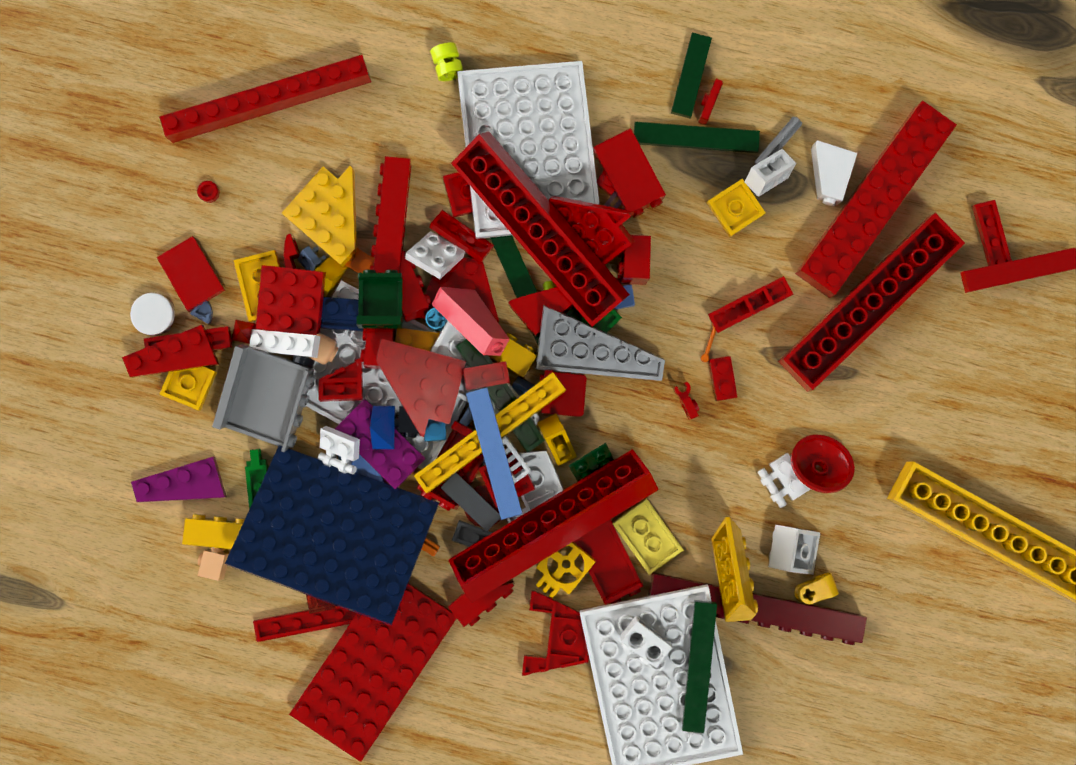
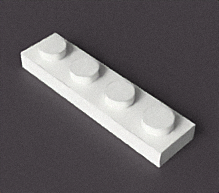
(285, 343)

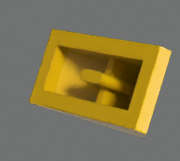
(334, 273)

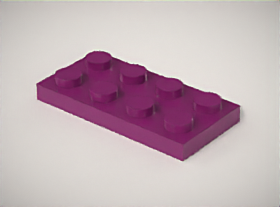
(392, 464)

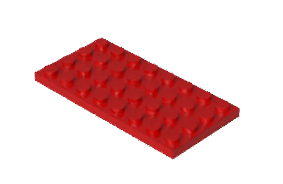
(372, 673)

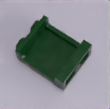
(380, 300)

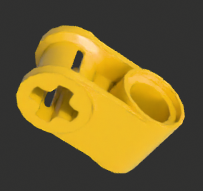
(819, 588)

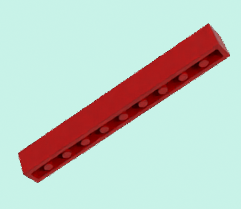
(265, 99)
(389, 240)

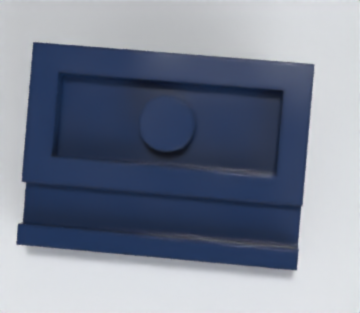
(340, 314)

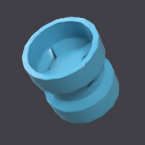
(433, 318)

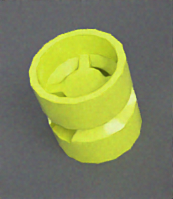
(447, 61)

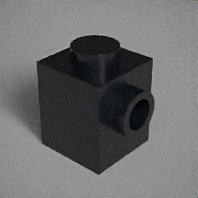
(404, 424)

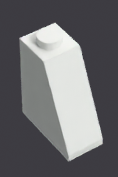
(831, 171)

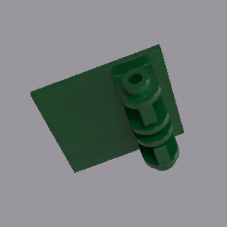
(591, 462)

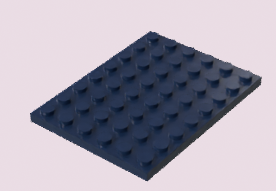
(333, 535)

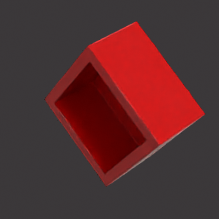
(635, 261)

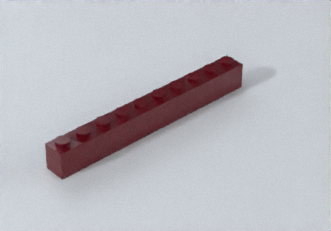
(780, 612)

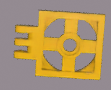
(553, 579)

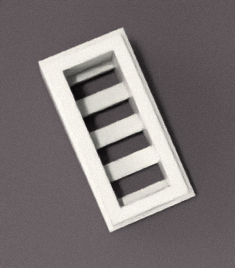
(510, 447)

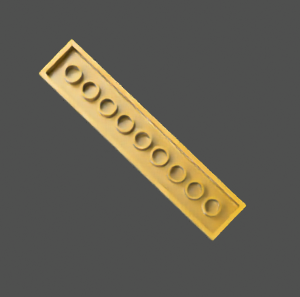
(986, 528)

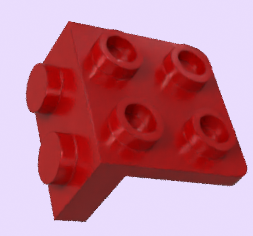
(572, 400)

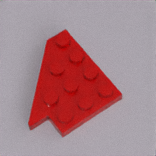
(597, 225)
(422, 381)

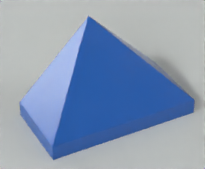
(383, 427)

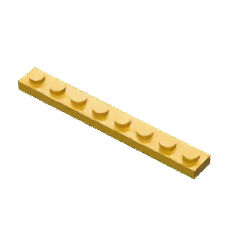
(507, 421)

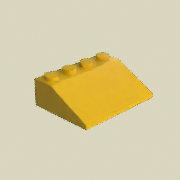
(733, 572)

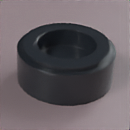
(304, 361)

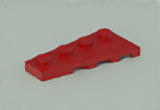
(176, 353)

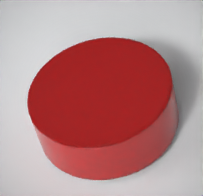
(208, 191)

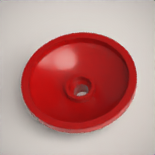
(828, 457)

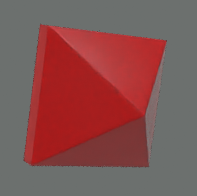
(242, 331)

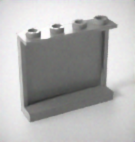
(264, 396)

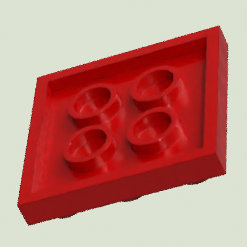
(290, 300)

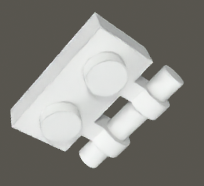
(339, 444)
(784, 473)

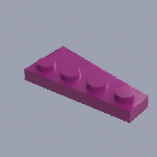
(186, 482)

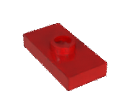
(709, 101)

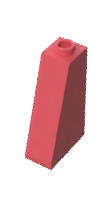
(472, 319)

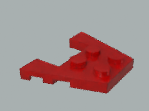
(465, 275)
(566, 637)

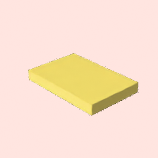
(647, 536)

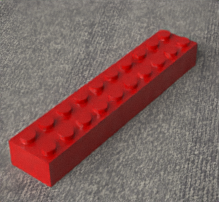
(876, 199)
(539, 228)
(871, 302)
(552, 525)

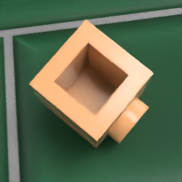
(213, 563)

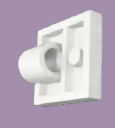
(435, 255)

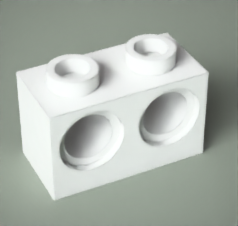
(770, 172)
(649, 638)

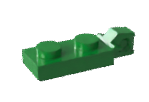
(255, 473)

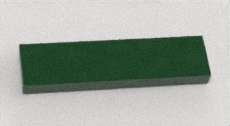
(691, 75)

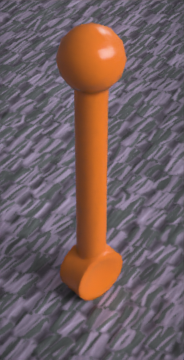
(705, 357)

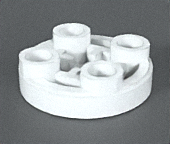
(152, 314)

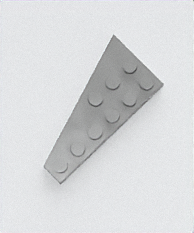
(580, 348)

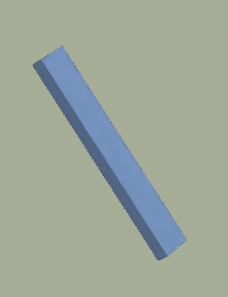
(494, 453)

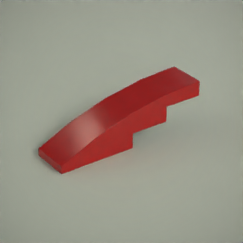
(750, 304)

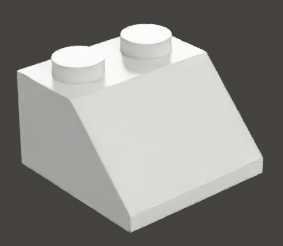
(794, 549)

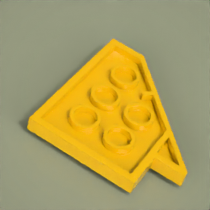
(328, 213)

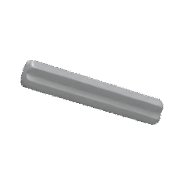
(781, 139)

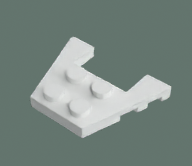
(544, 478)

